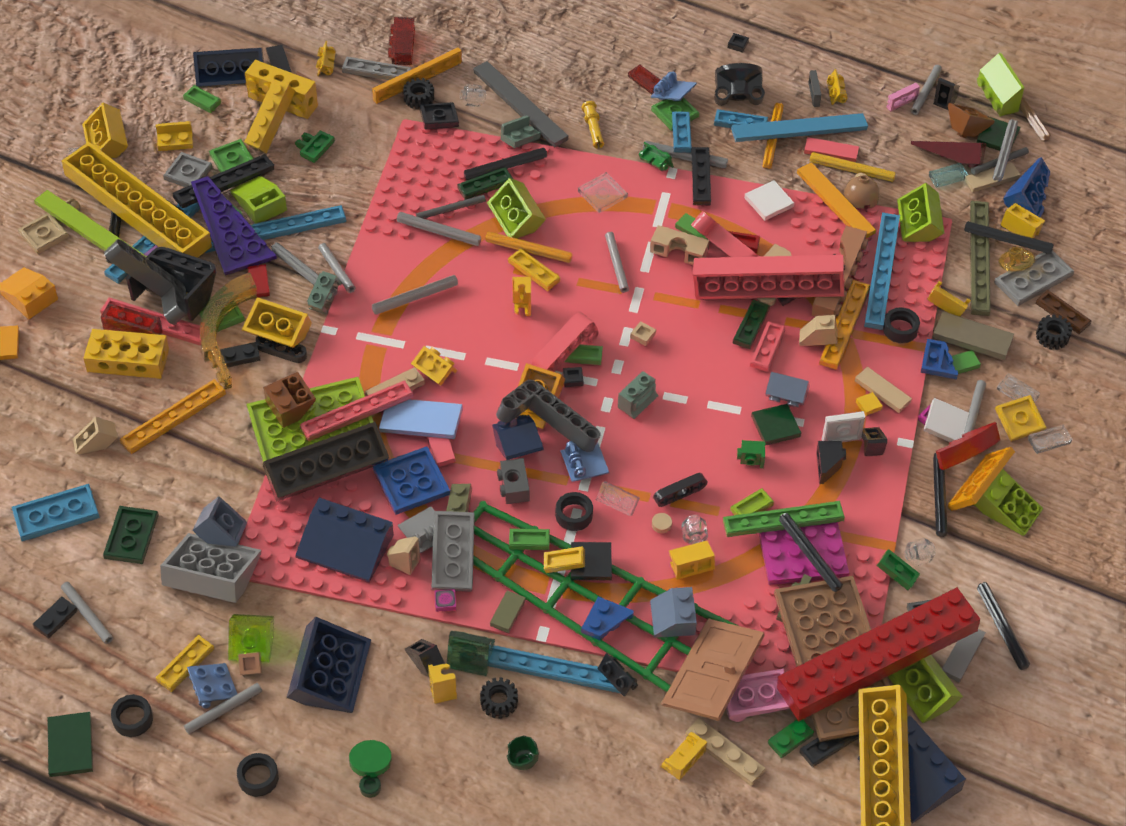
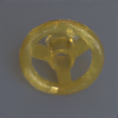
(1016, 257)

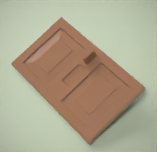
(713, 669)

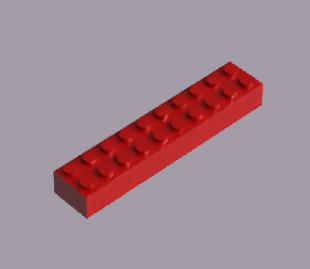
(877, 653)

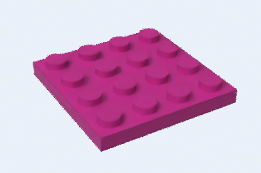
(788, 563)

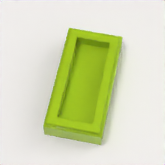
(756, 502)

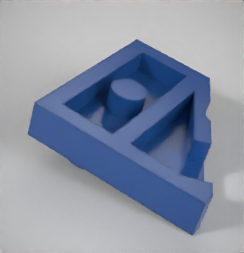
(938, 360)
(604, 617)

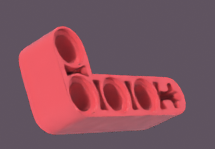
(721, 237)
(562, 345)

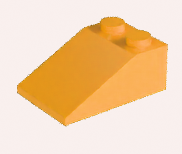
(28, 292)
(550, 380)

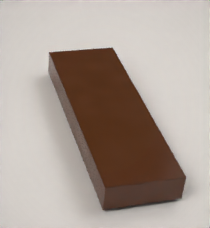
(1055, 305)

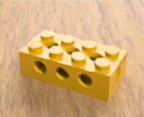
(260, 76)
(126, 353)

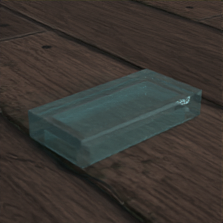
(948, 175)

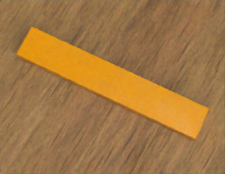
(424, 71)
(834, 199)
(845, 324)
(172, 416)

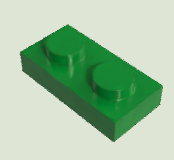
(898, 569)
(790, 737)

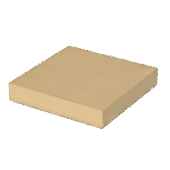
(43, 233)

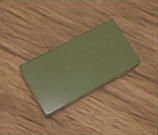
(507, 611)

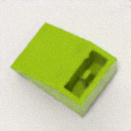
(260, 199)
(1009, 504)

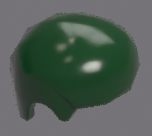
(522, 753)

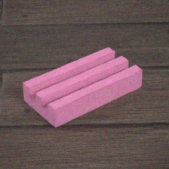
(903, 97)

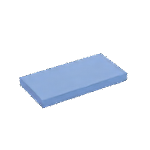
(422, 419)

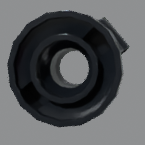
(738, 83)

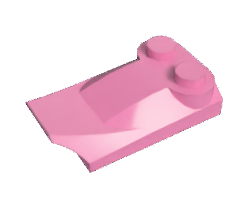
(756, 696)

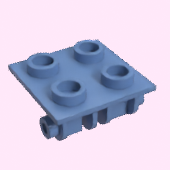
(672, 89)
(582, 463)
(211, 683)

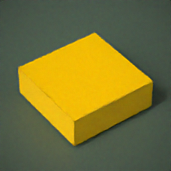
(869, 403)

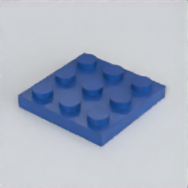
(411, 480)

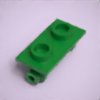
(661, 159)

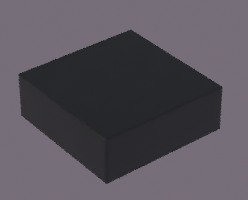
(738, 42)
(573, 377)

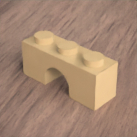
(667, 239)

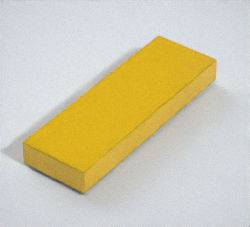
(533, 268)
(177, 669)

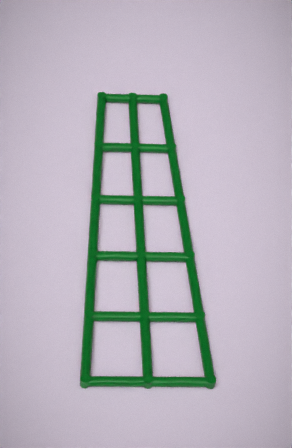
(566, 582)

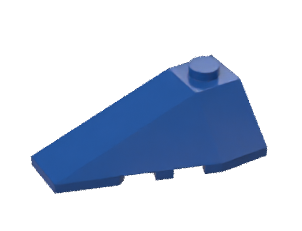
(1029, 188)

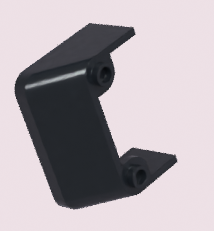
(192, 272)

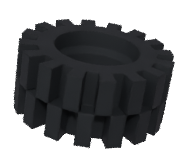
(415, 87)
(1056, 324)
(499, 687)

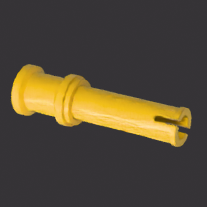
(592, 118)

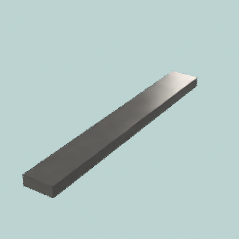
(520, 103)

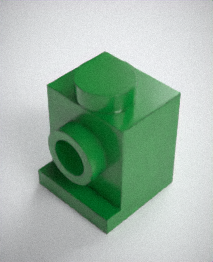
(752, 453)

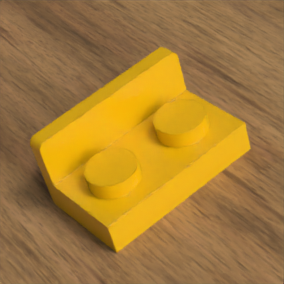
(174, 136)
(432, 365)

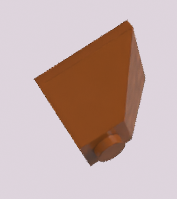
(968, 120)

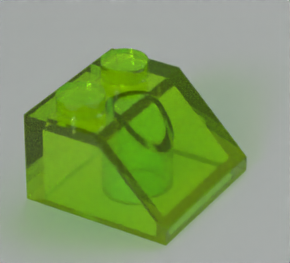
(250, 635)

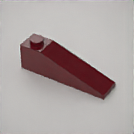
(962, 152)

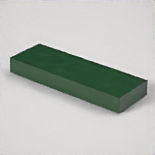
(483, 183)
(751, 324)

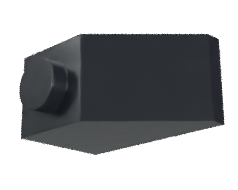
(945, 93)
(829, 459)
(424, 654)

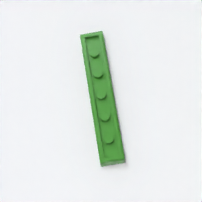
(769, 520)

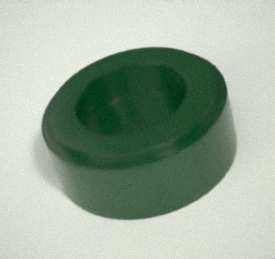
(370, 786)

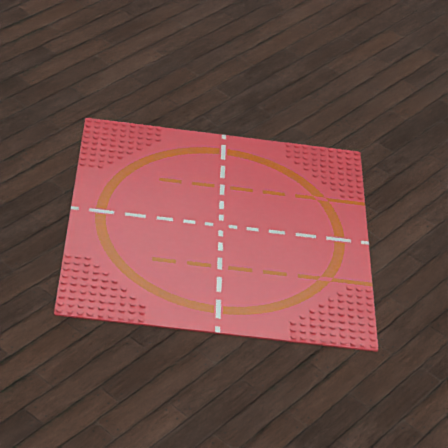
(687, 430)

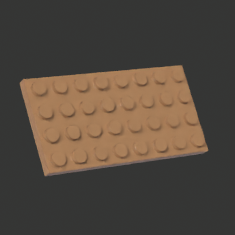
(816, 623)

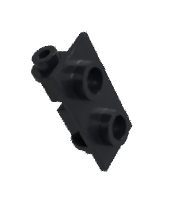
(616, 675)

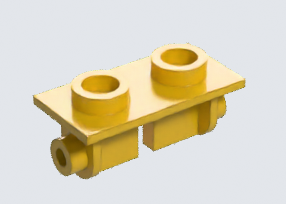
(326, 61)
(836, 88)

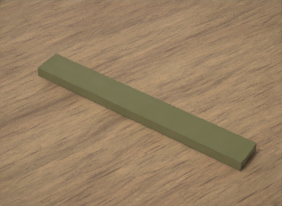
(980, 261)

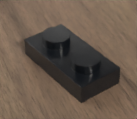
(240, 354)
(55, 617)

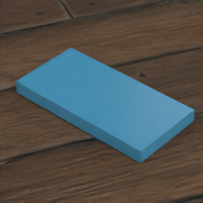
(55, 512)

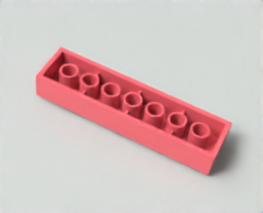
(769, 277)

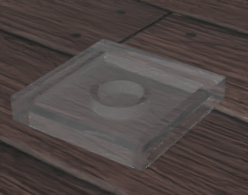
(602, 192)

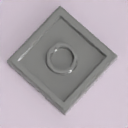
(187, 169)

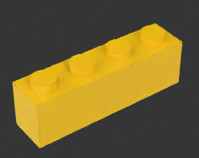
(270, 116)

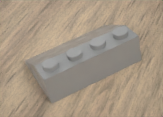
(209, 568)

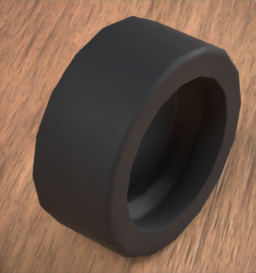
(901, 314)
(577, 499)
(134, 729)
(254, 760)

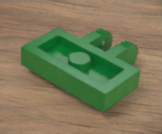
(314, 146)

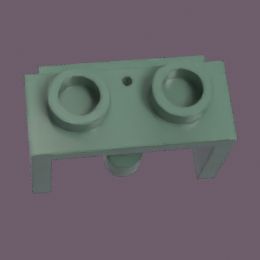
(321, 292)
(637, 395)

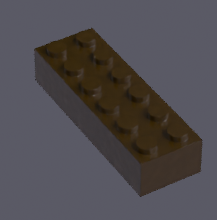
(325, 461)

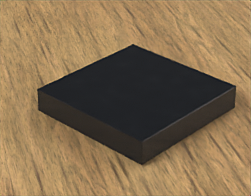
(439, 115)
(597, 561)

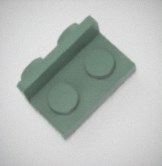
(519, 132)

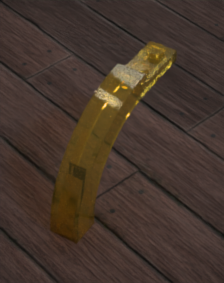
(222, 302)

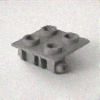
(421, 527)

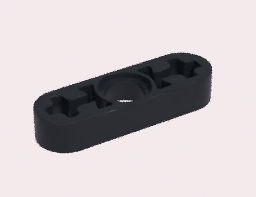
(286, 354)
(680, 489)

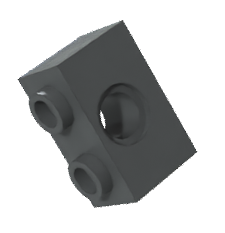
(513, 471)

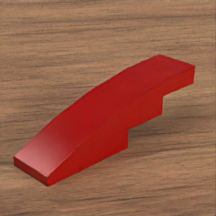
(968, 446)

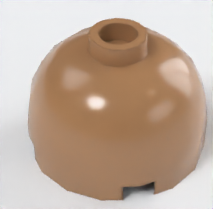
(862, 191)

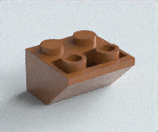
(289, 399)

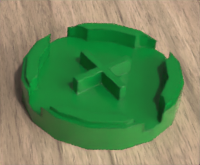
(370, 758)

